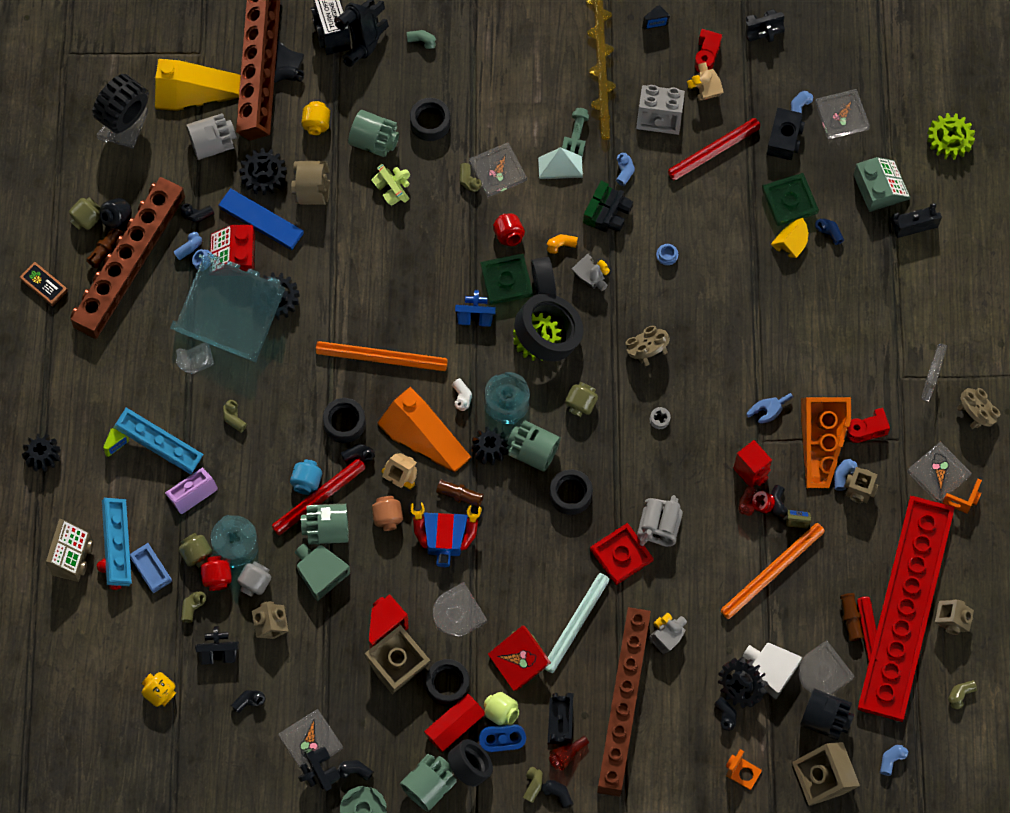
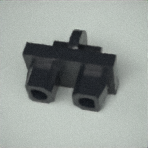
(767, 26)
(228, 648)
(315, 758)

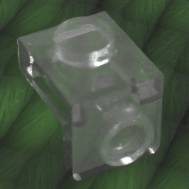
(195, 358)

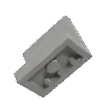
(660, 109)

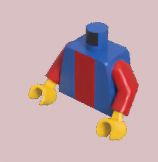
(445, 533)

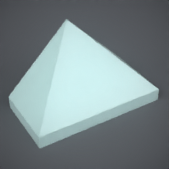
(560, 164)

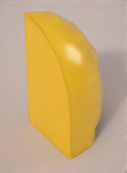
(792, 238)

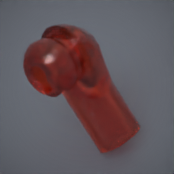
(745, 506)

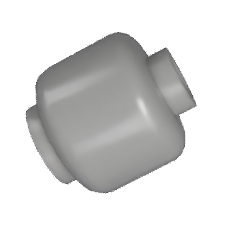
(254, 579)

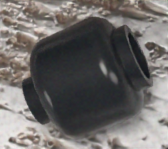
(115, 213)

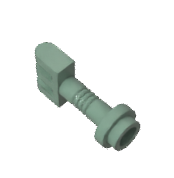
(580, 116)

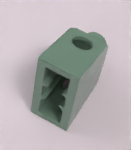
(320, 569)

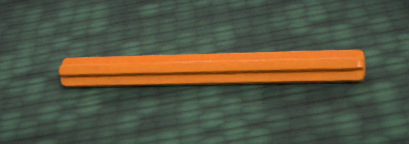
(381, 356)
(772, 571)

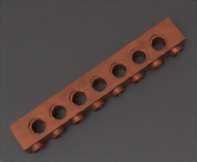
(258, 68)
(93, 323)
(624, 702)

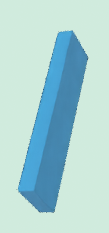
(158, 440)
(116, 542)

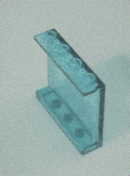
(229, 307)

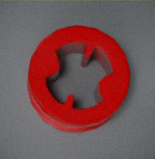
(767, 498)

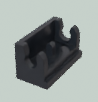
(916, 221)
(560, 719)

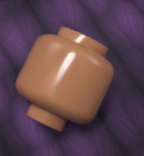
(387, 513)

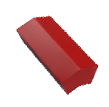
(454, 722)

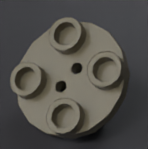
(648, 344)
(978, 407)

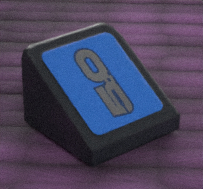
(656, 18)

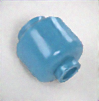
(306, 477)

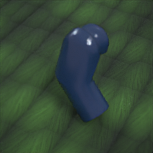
(830, 228)

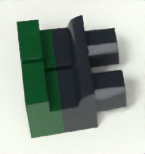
(604, 206)

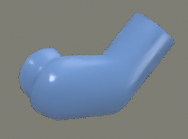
(802, 98)
(626, 167)
(186, 249)
(846, 467)
(890, 756)

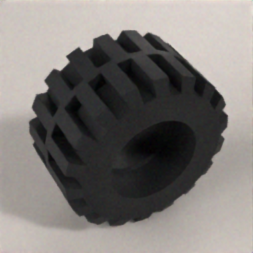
(120, 103)

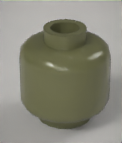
(85, 213)
(581, 399)
(195, 550)

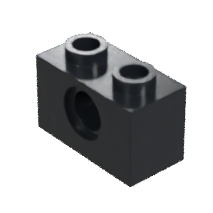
(785, 122)

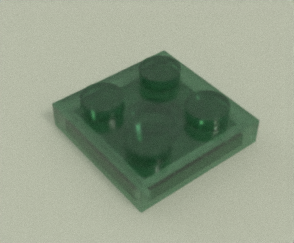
(790, 199)
(506, 279)

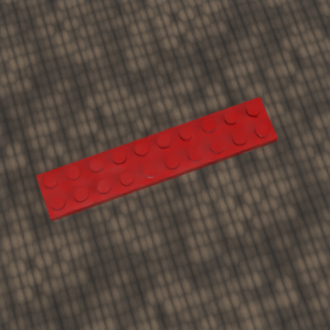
(906, 608)

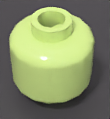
(501, 709)

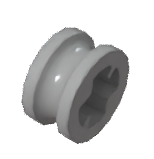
(656, 423)

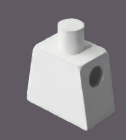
(776, 664)

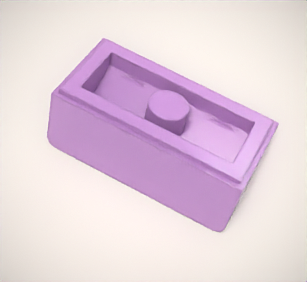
(192, 490)

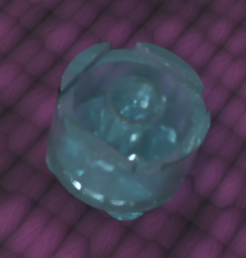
(497, 391)
(229, 530)

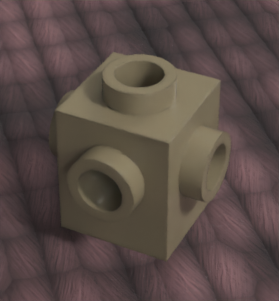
(861, 485)
(954, 616)
(270, 620)

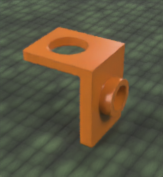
(963, 505)
(736, 764)

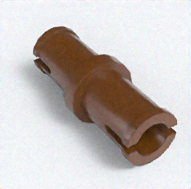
(104, 247)
(459, 493)
(851, 617)

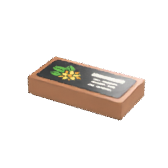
(43, 284)

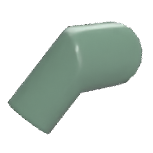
(421, 35)

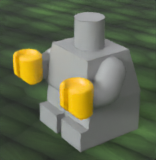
(591, 273)
(668, 635)

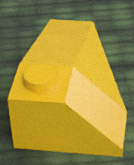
(189, 84)

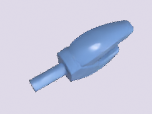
(771, 406)

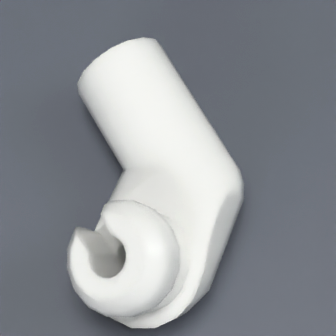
(464, 395)

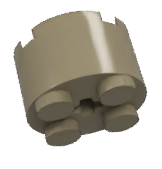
(311, 182)

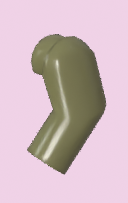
(230, 415)
(190, 604)
(959, 691)

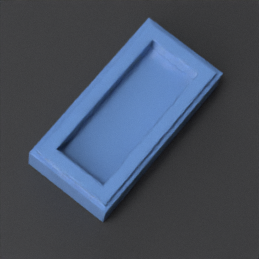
(150, 568)

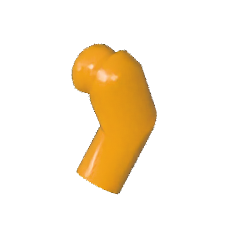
(561, 240)

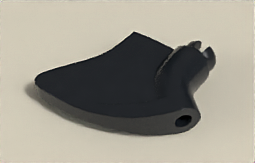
(288, 64)

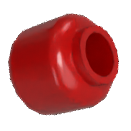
(508, 229)
(216, 573)

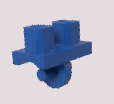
(464, 311)

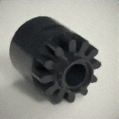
(827, 714)

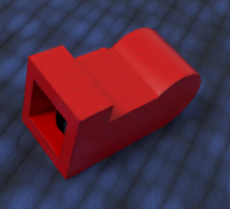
(710, 46)
(868, 428)

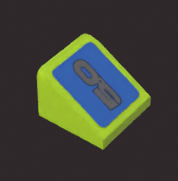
(114, 442)

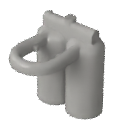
(670, 517)
(649, 525)

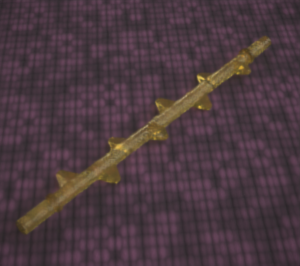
(600, 68)

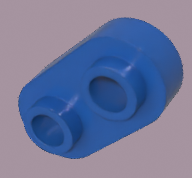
(502, 738)

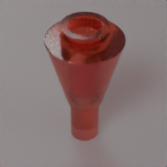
(564, 755)

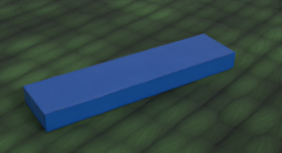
(261, 219)

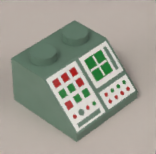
(880, 183)

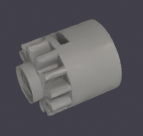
(211, 136)

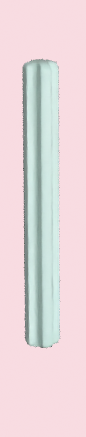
(577, 621)

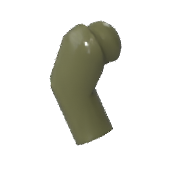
(466, 180)
(535, 785)

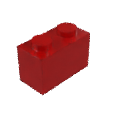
(752, 464)

